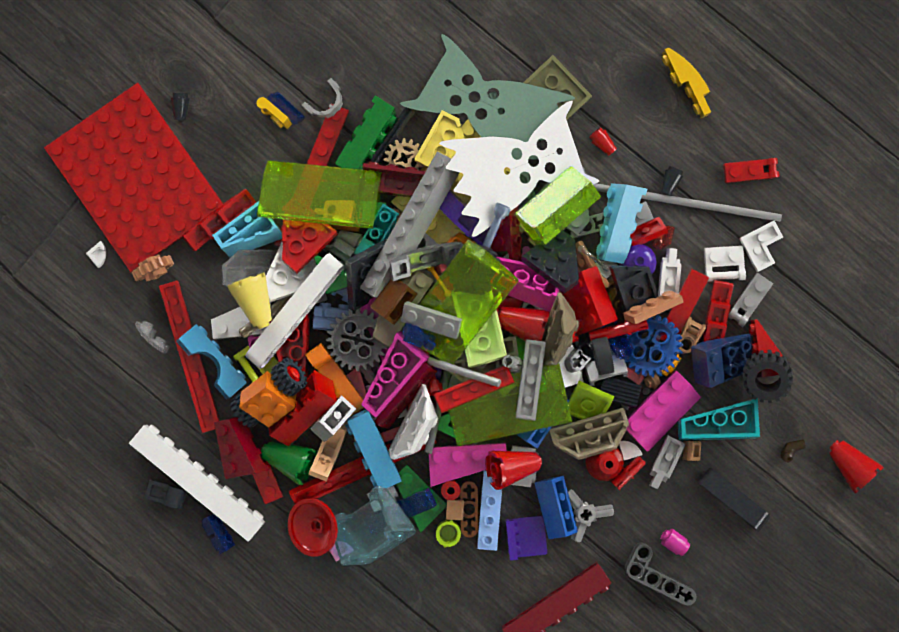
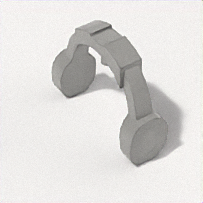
(333, 109)

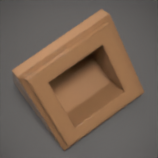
(692, 450)
(455, 509)

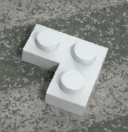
(756, 245)

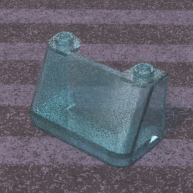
(372, 529)

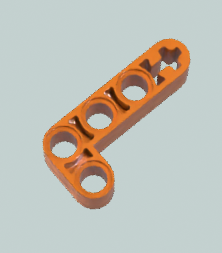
(326, 365)

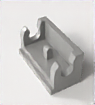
(592, 373)

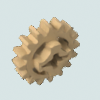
(401, 152)

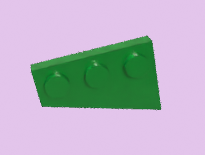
(411, 484)

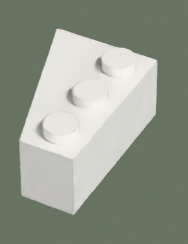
(229, 324)

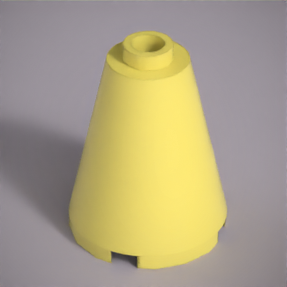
(253, 299)

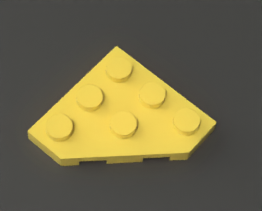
(445, 128)

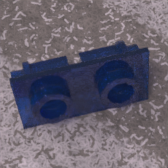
(622, 346)
(222, 539)

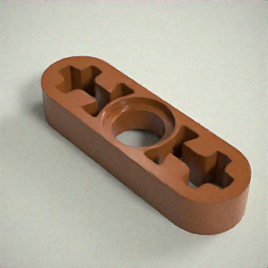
(463, 494)

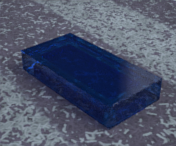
(286, 107)

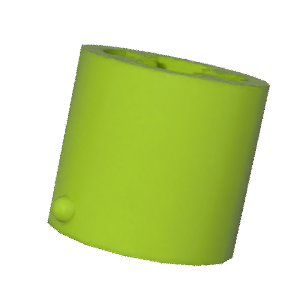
(448, 533)

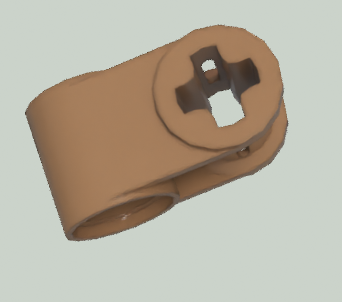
(692, 333)

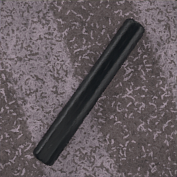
(393, 134)

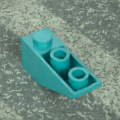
(382, 228)

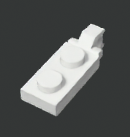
(669, 272)

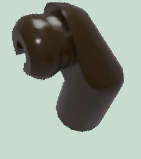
(789, 449)

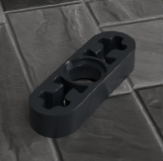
(577, 353)

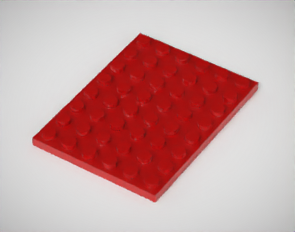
(134, 176)

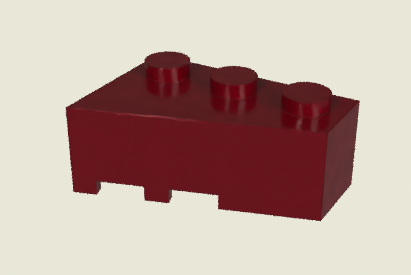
(237, 449)

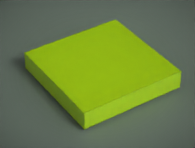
(588, 401)

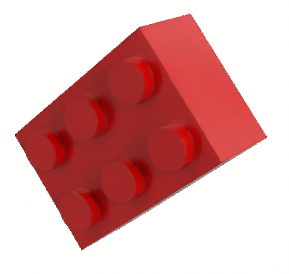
(590, 301)

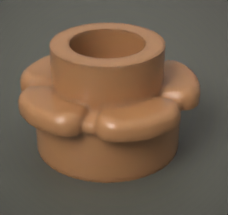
(652, 382)

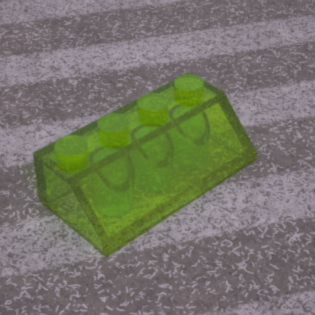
(557, 205)

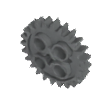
(353, 356)

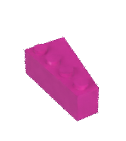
(395, 371)

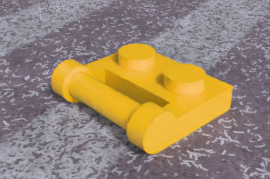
(277, 116)

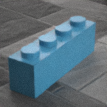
(373, 449)

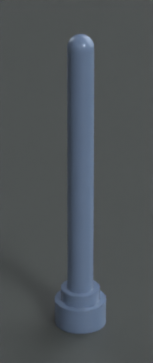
(500, 213)

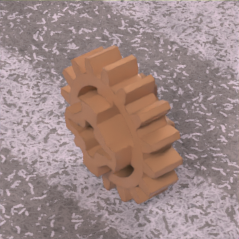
(152, 268)

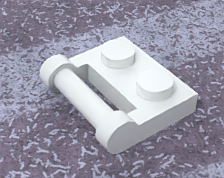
(724, 257)

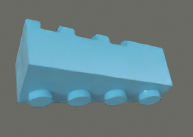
(619, 222)

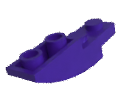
(452, 208)

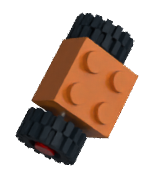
(270, 395)

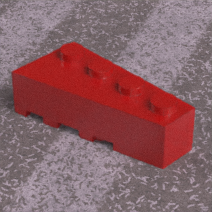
(297, 345)
(309, 406)

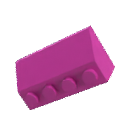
(661, 410)

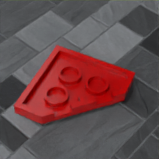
(303, 242)

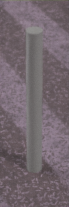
(464, 372)

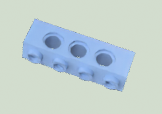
(489, 515)

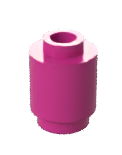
(675, 542)

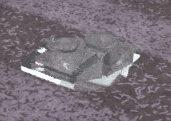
(148, 333)

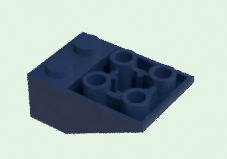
(720, 359)

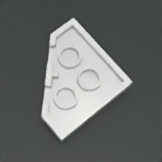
(282, 280)

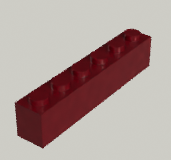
(561, 601)

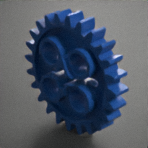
(668, 348)

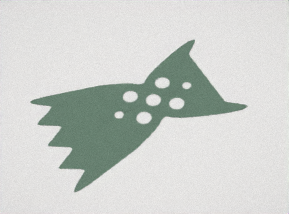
(523, 103)

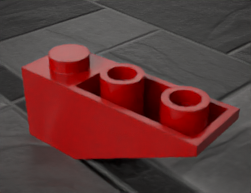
(763, 342)

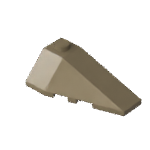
(386, 331)

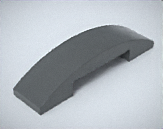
(421, 259)

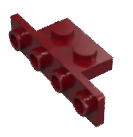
(396, 180)
(509, 237)

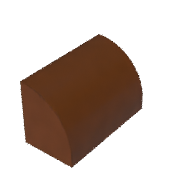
(392, 300)

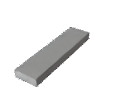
(530, 380)

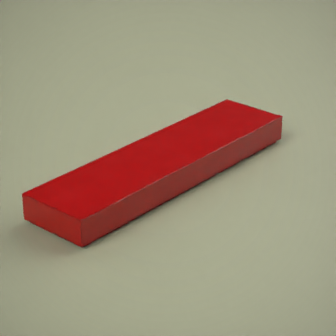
(690, 293)
(472, 389)

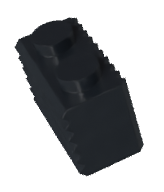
(624, 392)

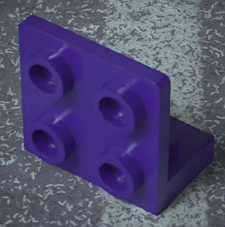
(526, 537)

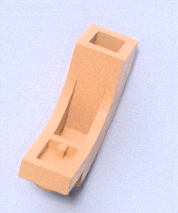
(328, 454)

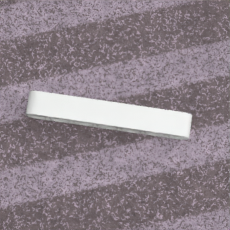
(294, 311)

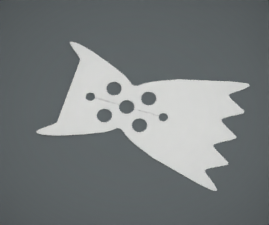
(486, 157)

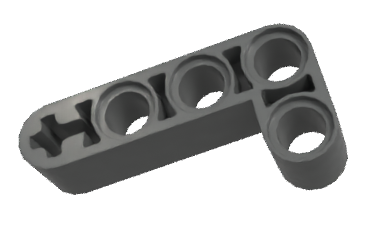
(661, 579)

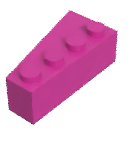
(530, 285)
(456, 462)

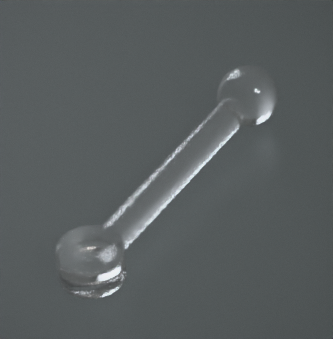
(582, 249)

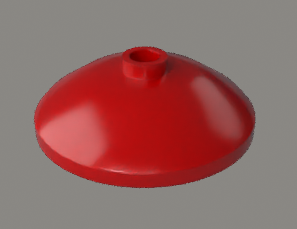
(305, 527)

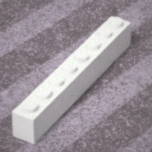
(197, 482)

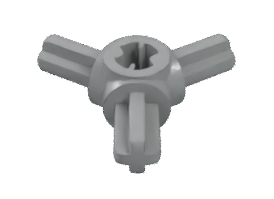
(595, 512)

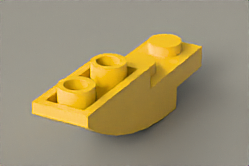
(685, 74)

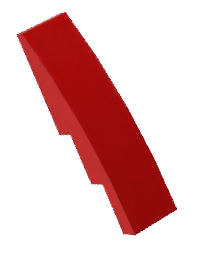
(203, 231)
(718, 311)

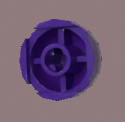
(640, 256)

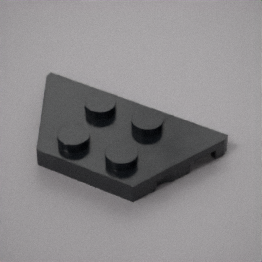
(633, 285)

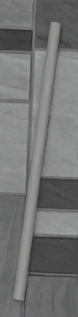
(702, 204)

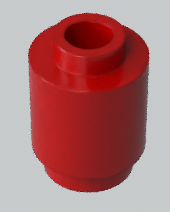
(453, 483)

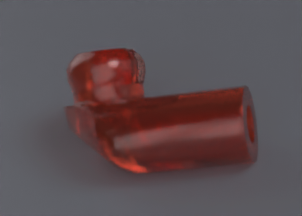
(664, 240)

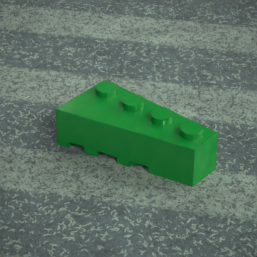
(368, 135)

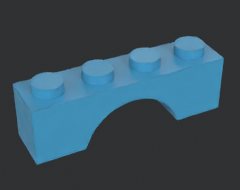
(228, 379)

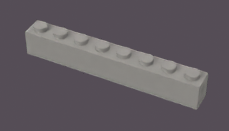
(412, 222)

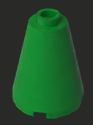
(289, 460)

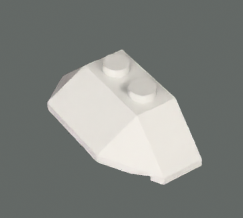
(415, 426)

